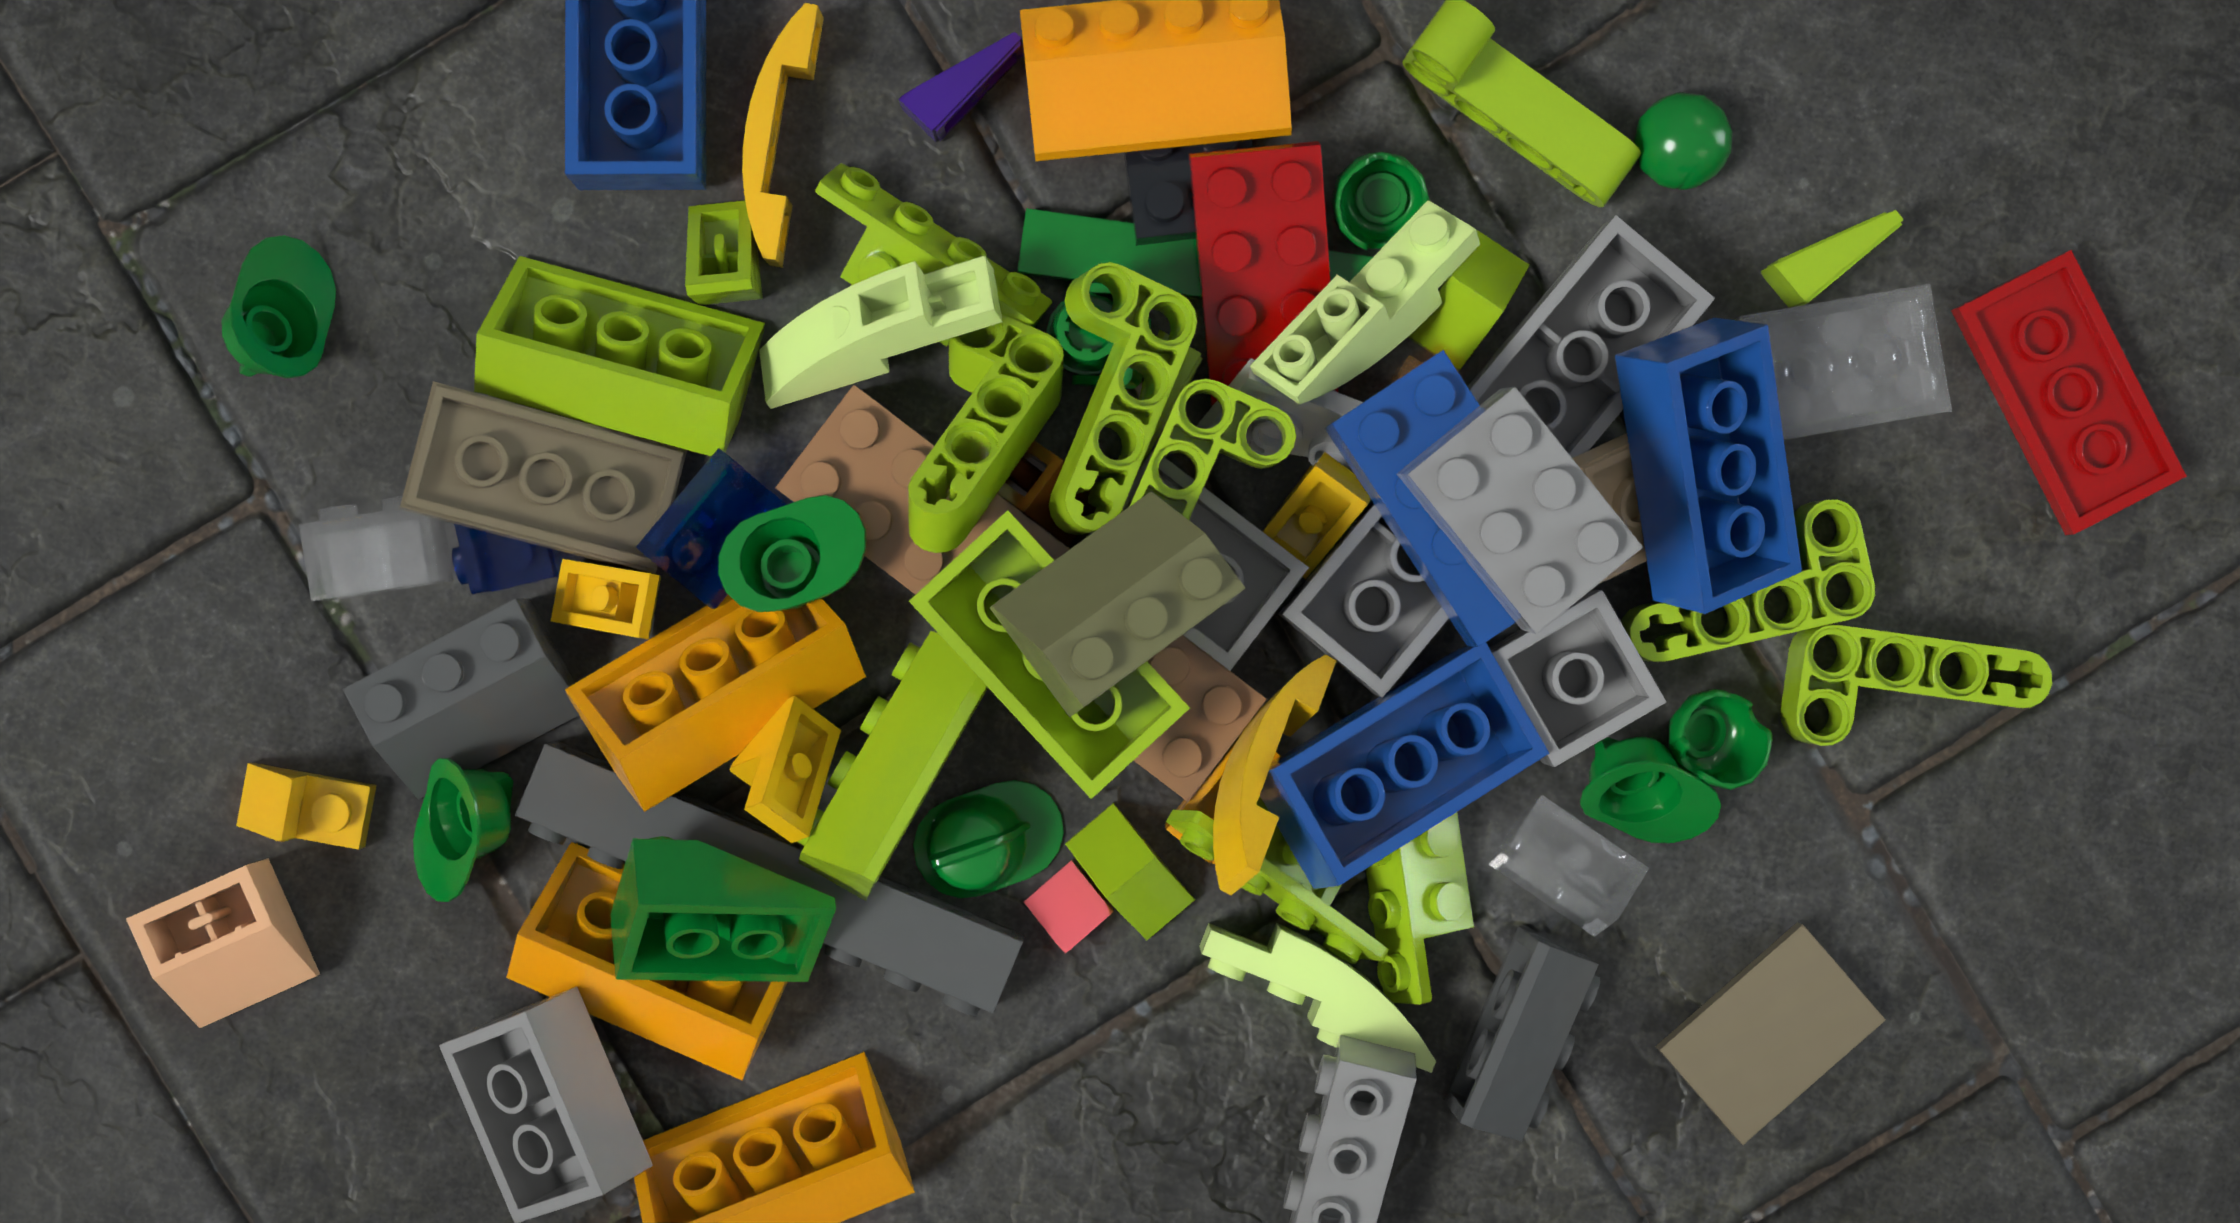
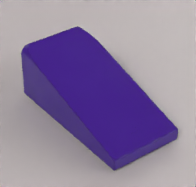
(953, 93)

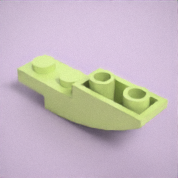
(1366, 318)
(872, 320)
(1300, 967)

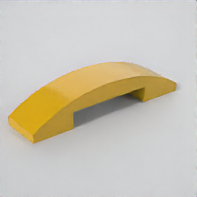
(792, 56)
(1239, 825)

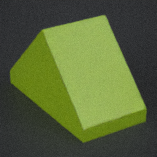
(721, 255)
(1471, 301)
(1129, 872)

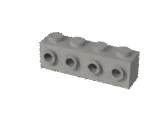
(1353, 1135)

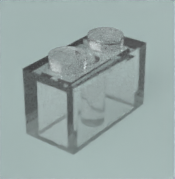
(373, 551)
(1569, 866)

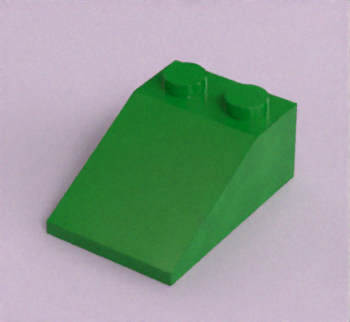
(712, 917)

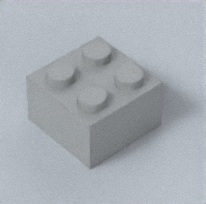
(1578, 677)

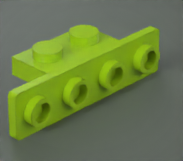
(906, 233)
(1288, 886)
(1414, 897)

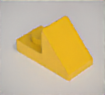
(1318, 511)
(606, 598)
(788, 768)
(305, 806)

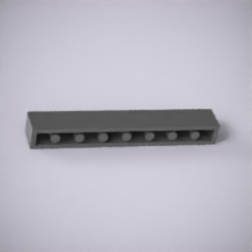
(895, 928)

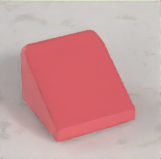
(1068, 906)

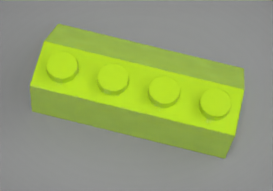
(617, 356)
(1096, 739)
(894, 768)

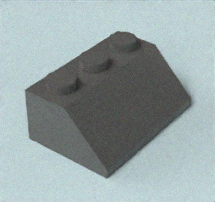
(466, 695)
(1521, 1036)

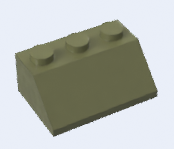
(1116, 600)

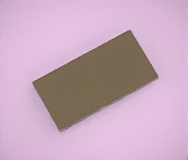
(539, 477)

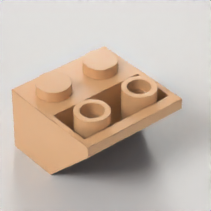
(224, 944)

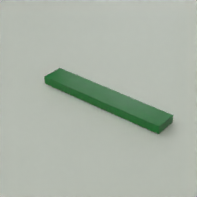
(1070, 245)

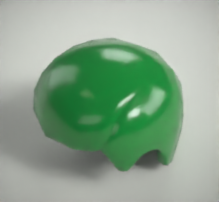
(1683, 140)
(1377, 198)
(1719, 739)

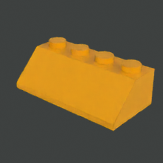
(1154, 75)
(709, 689)
(571, 946)
(783, 1156)

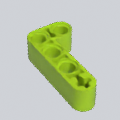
(1519, 104)
(1014, 391)
(1110, 403)
(1204, 444)
(1804, 591)
(1916, 674)

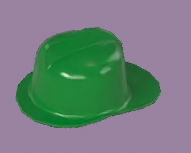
(280, 309)
(792, 554)
(1646, 793)
(457, 824)
(988, 839)

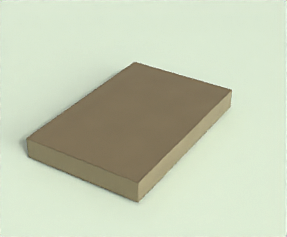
(1770, 1033)

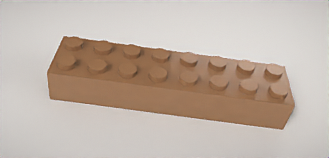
(869, 461)

